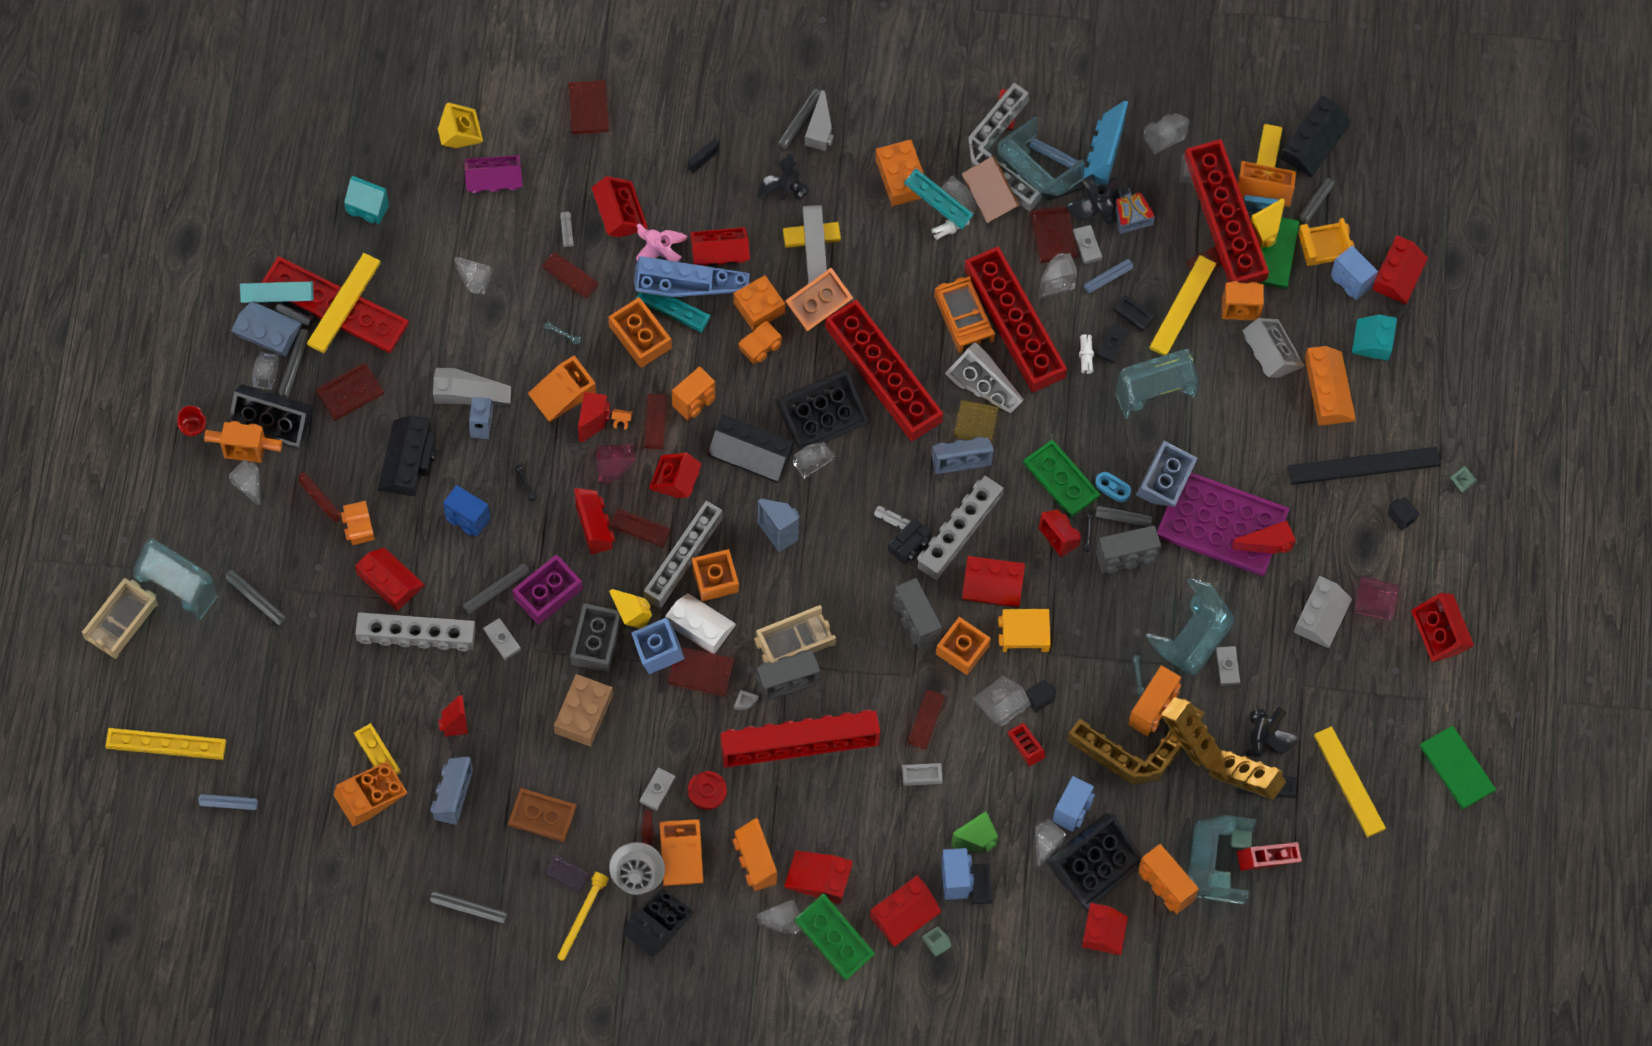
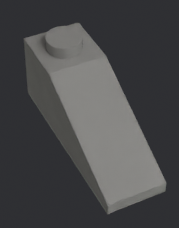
(820, 128)

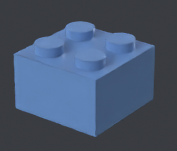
(1353, 273)
(658, 645)
(1073, 803)
(955, 873)

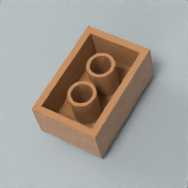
(583, 710)

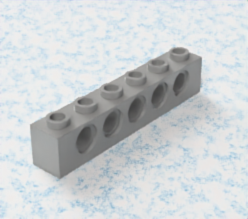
(681, 555)
(935, 566)
(367, 622)

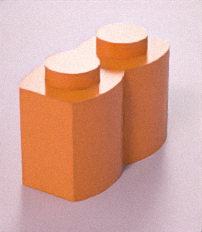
(760, 342)
(358, 523)

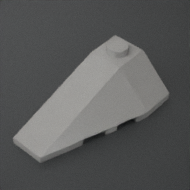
(982, 376)
(459, 387)

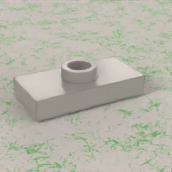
(1087, 244)
(502, 639)
(1227, 666)
(922, 774)
(657, 789)

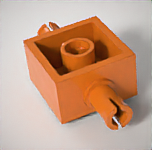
(243, 441)

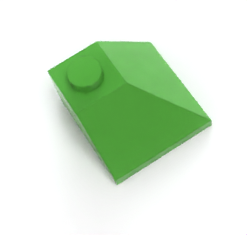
(976, 835)

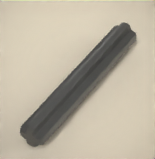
(799, 119)
(293, 363)
(496, 588)
(255, 597)
(468, 907)

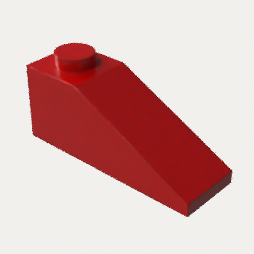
(1268, 540)
(454, 718)
(1268, 856)

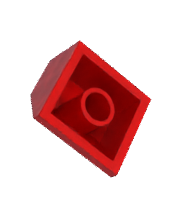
(593, 415)
(675, 475)
(1059, 532)
(1104, 929)

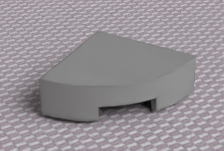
(745, 700)

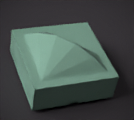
(1463, 479)

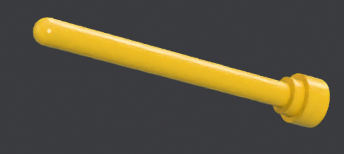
(599, 881)

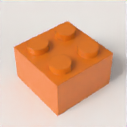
(1242, 300)
(759, 302)
(693, 394)
(715, 575)
(963, 646)

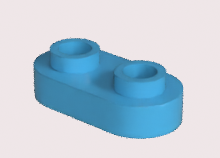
(1114, 486)

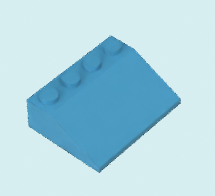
(1106, 144)

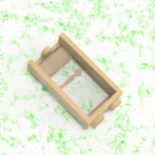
(120, 617)
(795, 634)

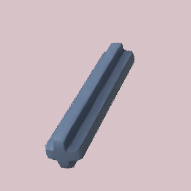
(1052, 153)
(1108, 276)
(228, 802)

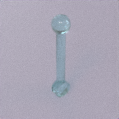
(576, 340)
(1140, 689)

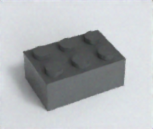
(1128, 549)
(917, 614)
(595, 638)
(788, 675)

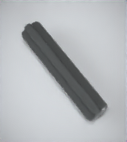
(1316, 200)
(1123, 516)

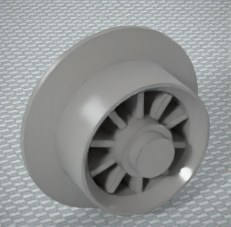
(637, 868)

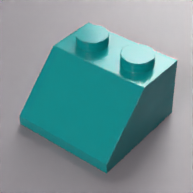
(366, 200)
(1374, 336)

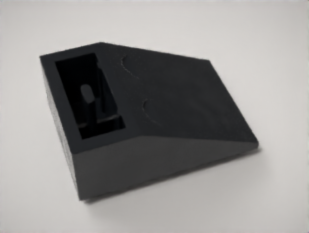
(657, 922)

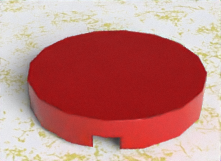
(707, 790)

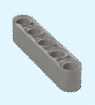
(814, 241)

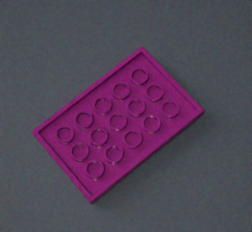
(1213, 516)

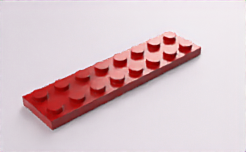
(365, 319)

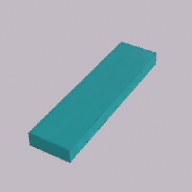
(938, 198)
(276, 291)
(676, 310)

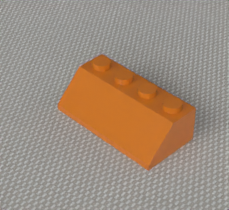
(1329, 385)

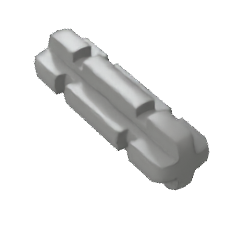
(566, 229)
(891, 517)

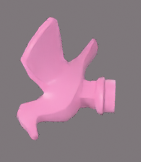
(659, 243)

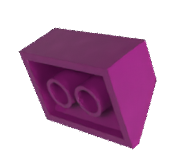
(493, 173)

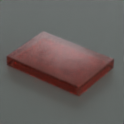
(588, 107)
(1053, 233)
(349, 391)
(702, 672)

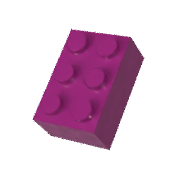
(547, 589)

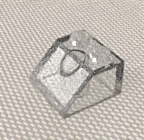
(1166, 132)
(1059, 276)
(1002, 700)

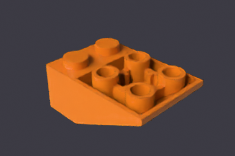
(562, 389)
(369, 793)
(681, 852)

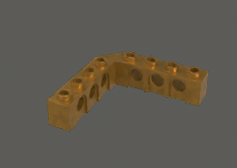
(1122, 763)
(1221, 764)

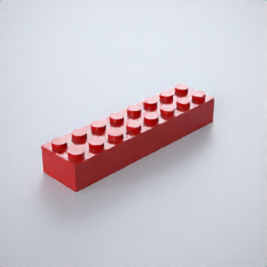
(1226, 213)
(1015, 319)
(884, 370)
(800, 738)

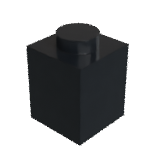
(1403, 513)
(1041, 695)

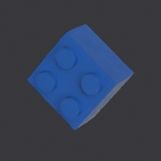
(466, 511)

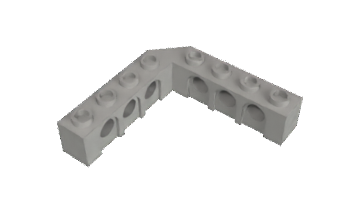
(991, 129)

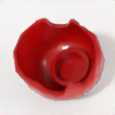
(191, 421)

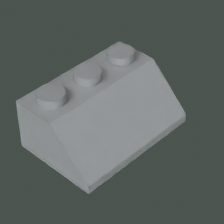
(1272, 347)
(1323, 612)

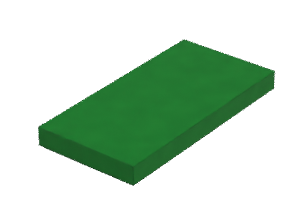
(1280, 254)
(1061, 478)
(1457, 767)
(834, 936)

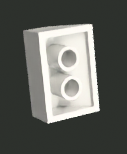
(699, 623)

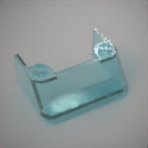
(1016, 154)
(1156, 378)
(177, 576)
(1202, 632)
(1203, 855)

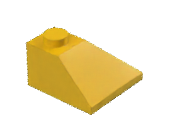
(459, 126)
(1267, 223)
(633, 609)

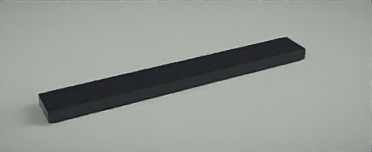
(1364, 465)

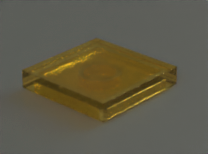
(975, 420)

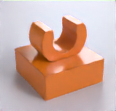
(621, 415)

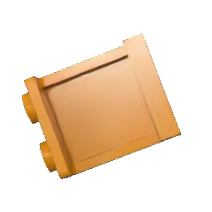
(1324, 242)
(1024, 629)

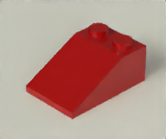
(819, 874)

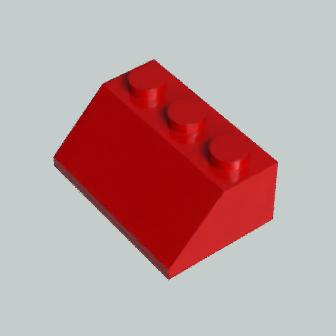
(618, 206)
(720, 246)
(1400, 270)
(593, 520)
(388, 577)
(993, 581)
(1442, 627)
(905, 911)

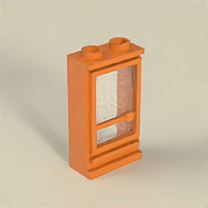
(963, 313)

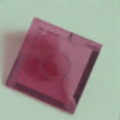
(614, 461)
(1376, 598)

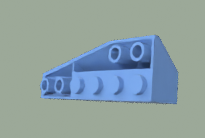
(685, 279)

